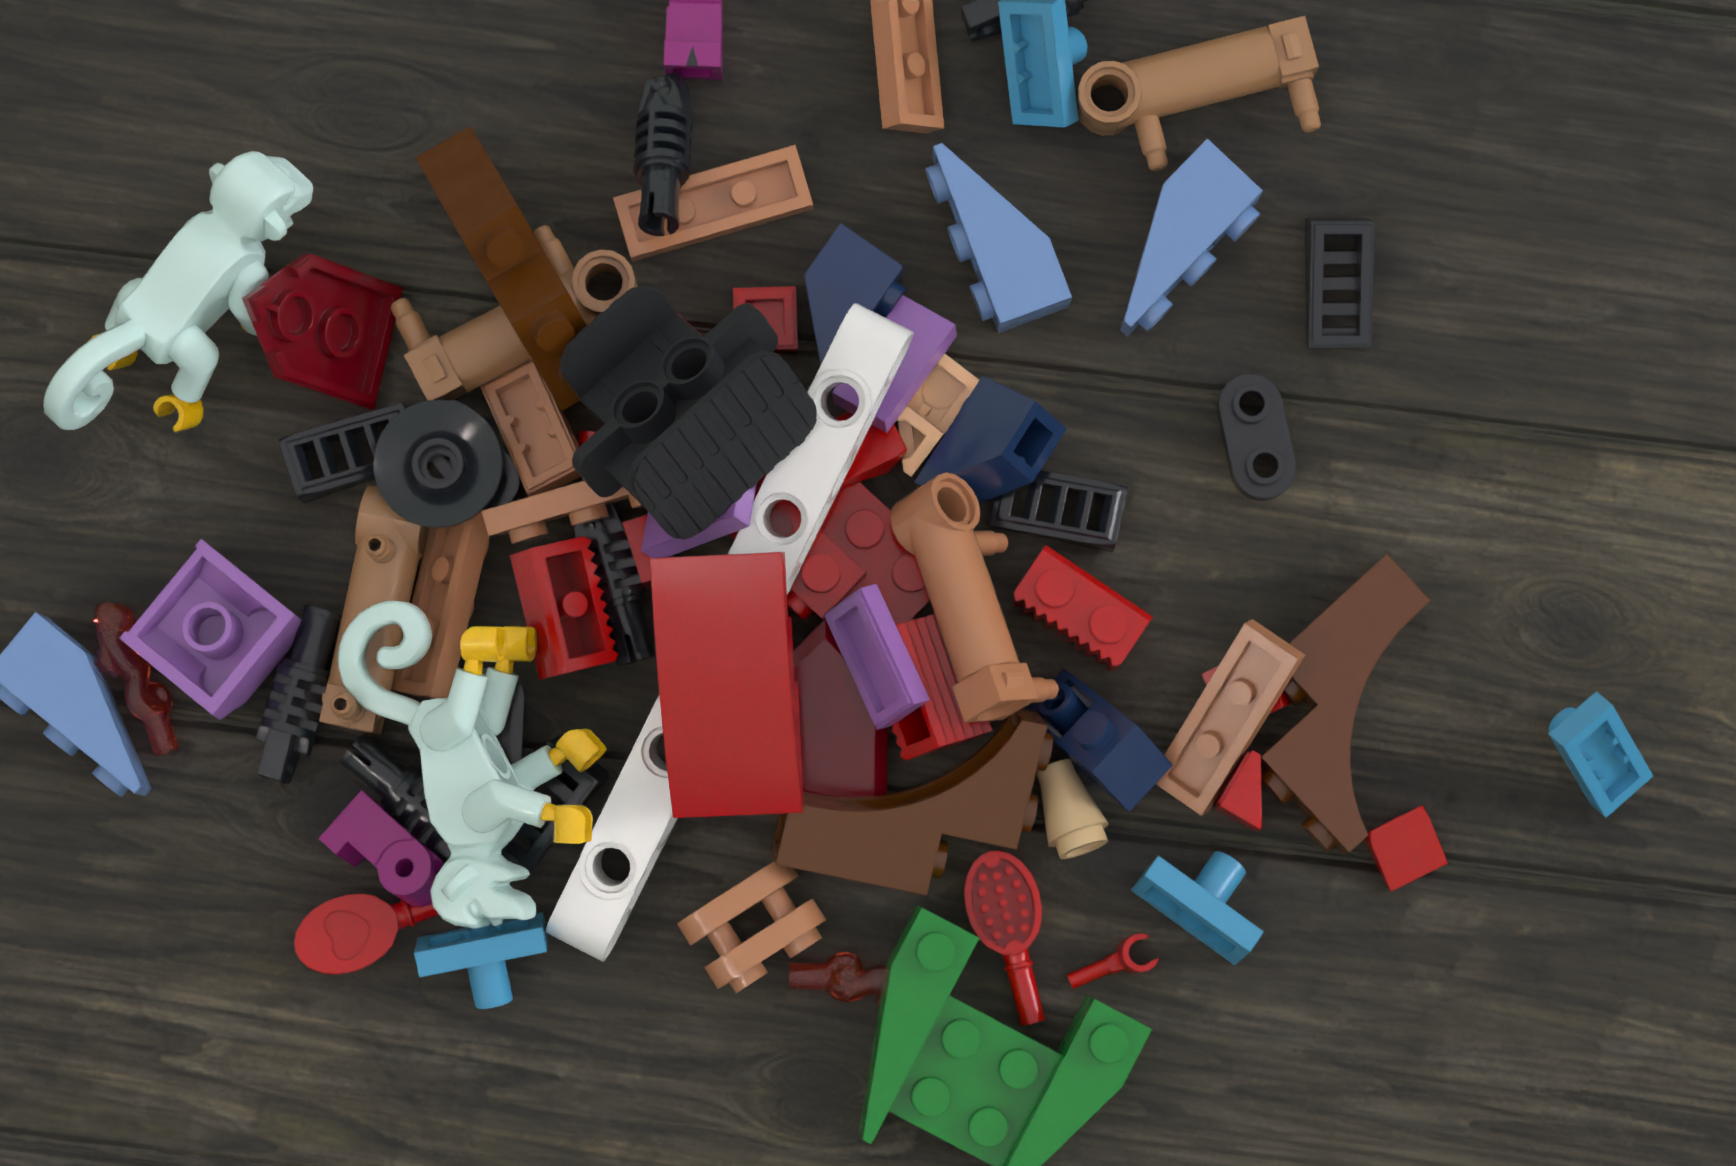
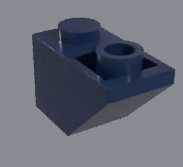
(845, 274)
(995, 441)
(1102, 741)

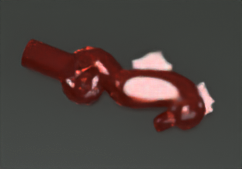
(143, 698)
(840, 977)

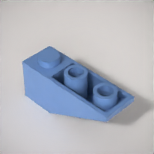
(1192, 214)
(1008, 252)
(62, 685)

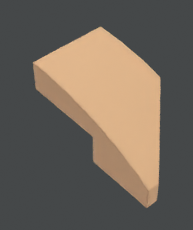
(933, 411)

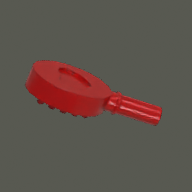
(1007, 917)
(353, 932)

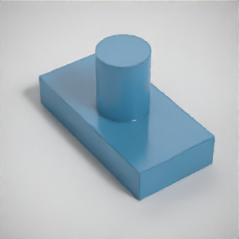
(1040, 61)
(1599, 753)
(1201, 903)
(483, 954)

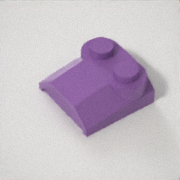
(214, 632)

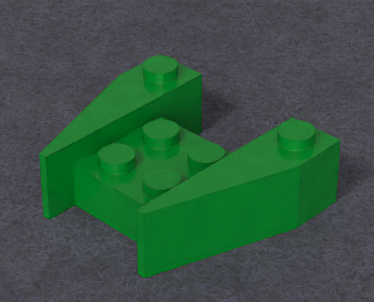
(975, 1075)

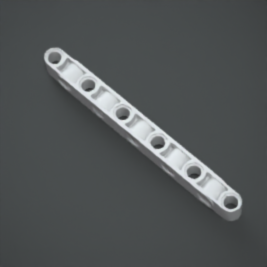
(639, 806)

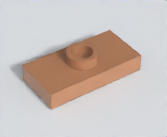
(532, 428)

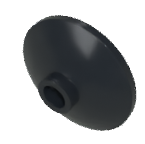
(419, 437)

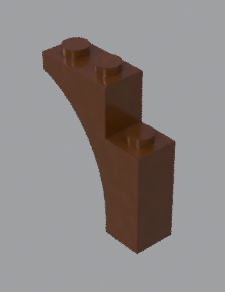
(506, 254)
(1340, 652)
(898, 835)

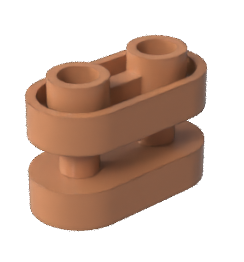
(742, 962)

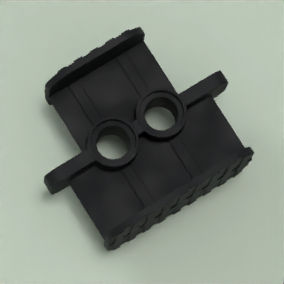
(683, 412)

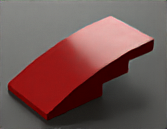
(727, 684)

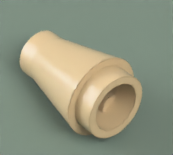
(1070, 813)

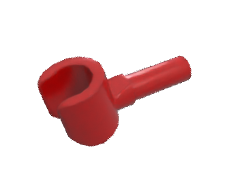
(1112, 964)

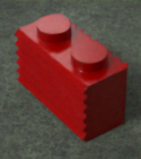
(564, 606)
(1080, 608)
(939, 721)

